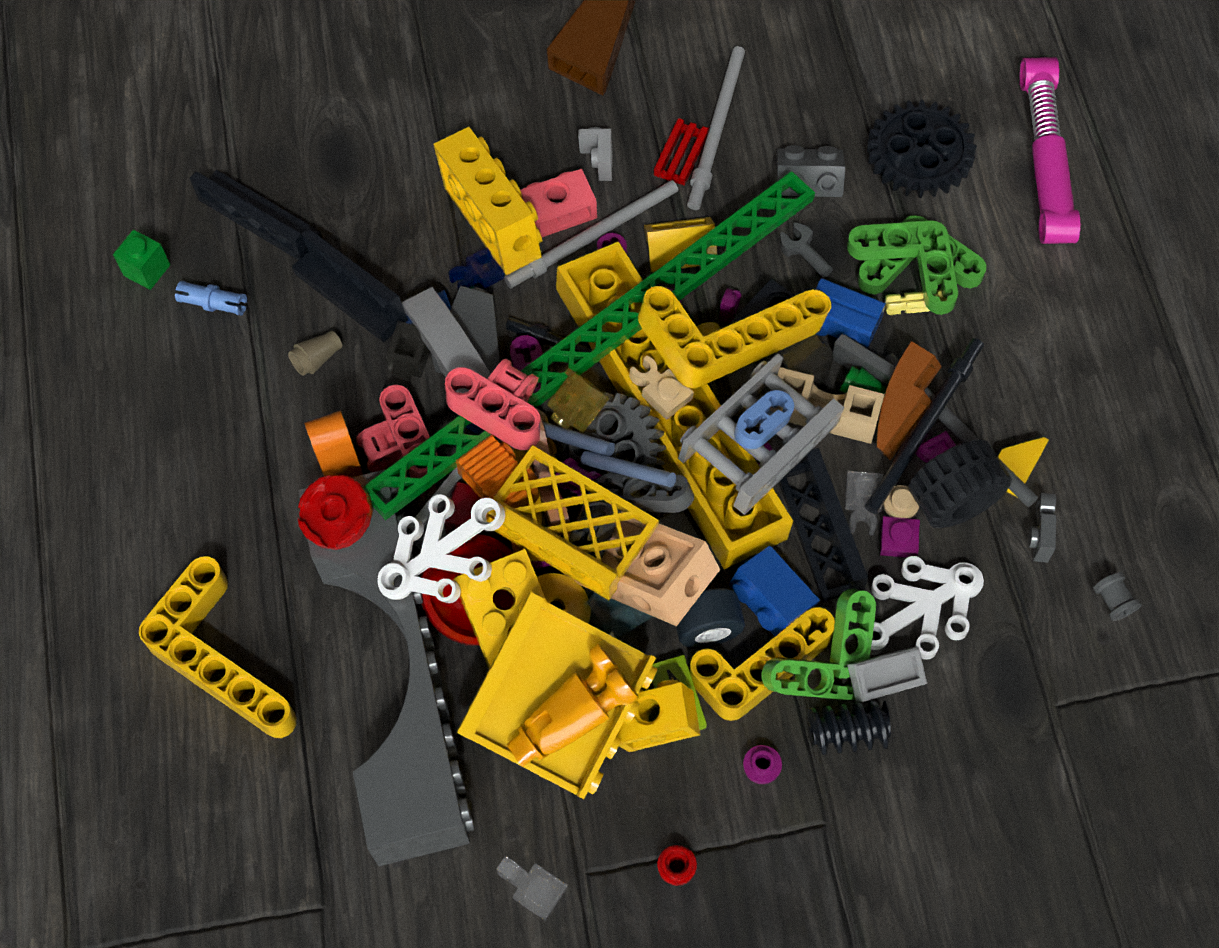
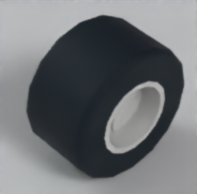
(711, 619)

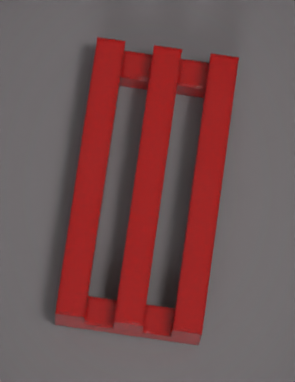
(689, 131)

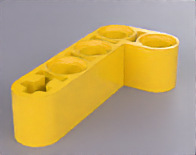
(740, 680)

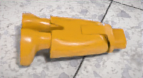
(573, 709)

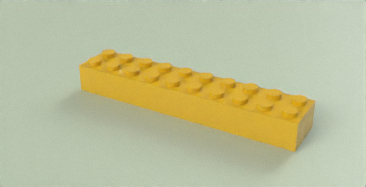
(587, 289)

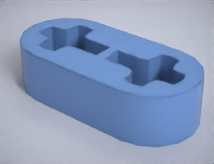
(768, 424)

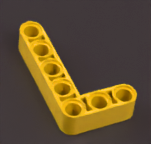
(773, 328)
(207, 660)

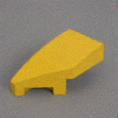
(1023, 458)

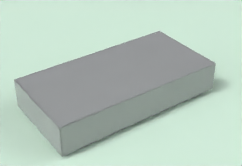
(887, 674)

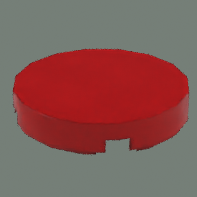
(334, 512)

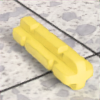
(911, 302)

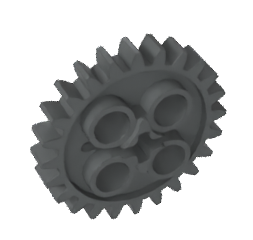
(631, 420)

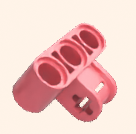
(505, 389)
(390, 432)

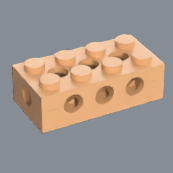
(665, 574)

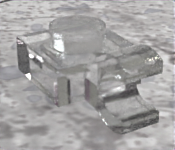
(536, 890)

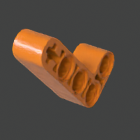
(333, 445)

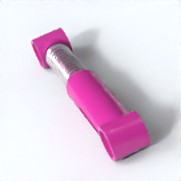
(1057, 217)

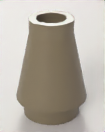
(313, 353)

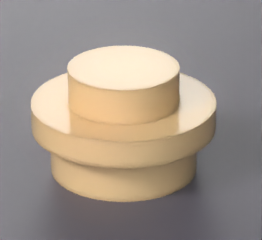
(901, 503)

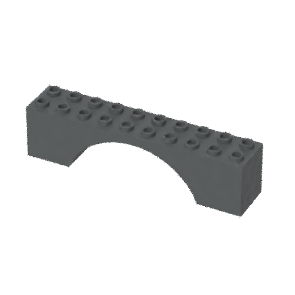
(410, 783)

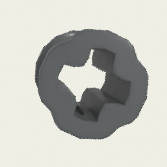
(1117, 596)

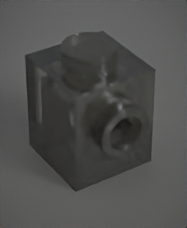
(809, 357)

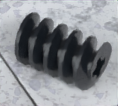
(849, 727)

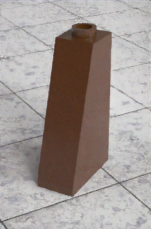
(591, 43)

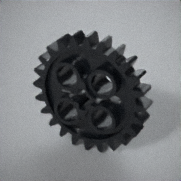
(921, 148)

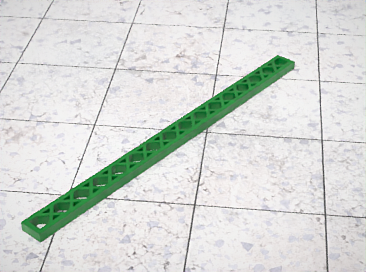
(616, 312)

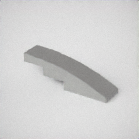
(443, 334)

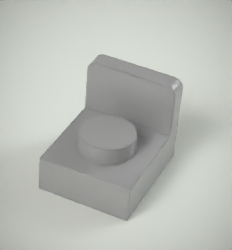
(599, 144)

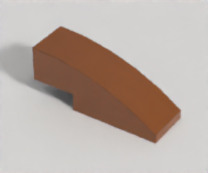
(905, 398)

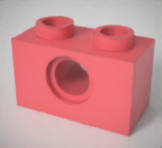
(576, 207)

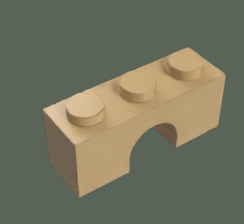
(860, 410)

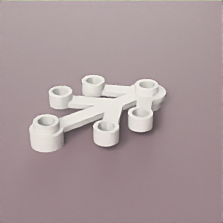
(436, 551)
(927, 602)

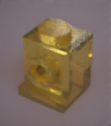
(576, 402)

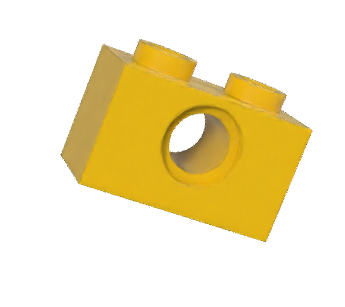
(675, 721)

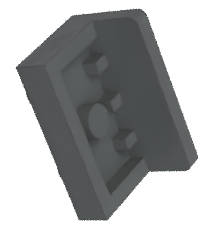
(818, 168)

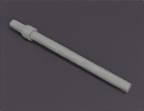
(702, 175)
(540, 265)

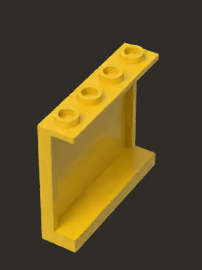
(530, 666)

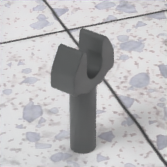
(804, 248)

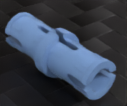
(211, 298)

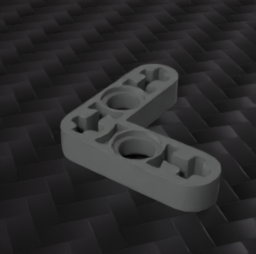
(658, 499)

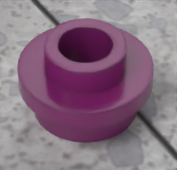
(758, 775)

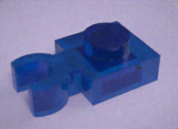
(480, 269)

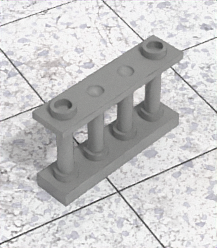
(772, 464)

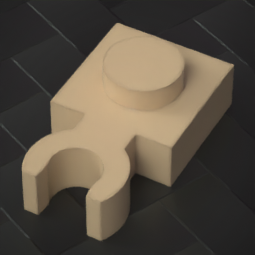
(661, 390)

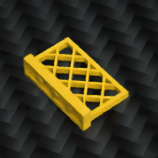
(558, 551)

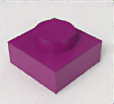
(899, 537)

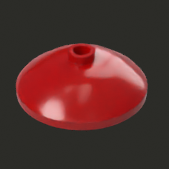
(451, 617)

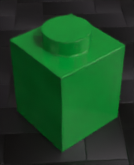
(141, 259)

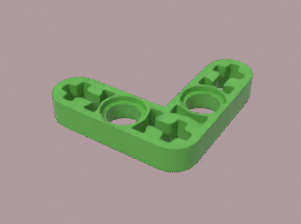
(917, 246)
(892, 269)
(839, 657)

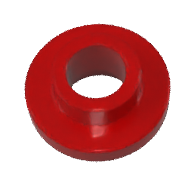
(680, 853)

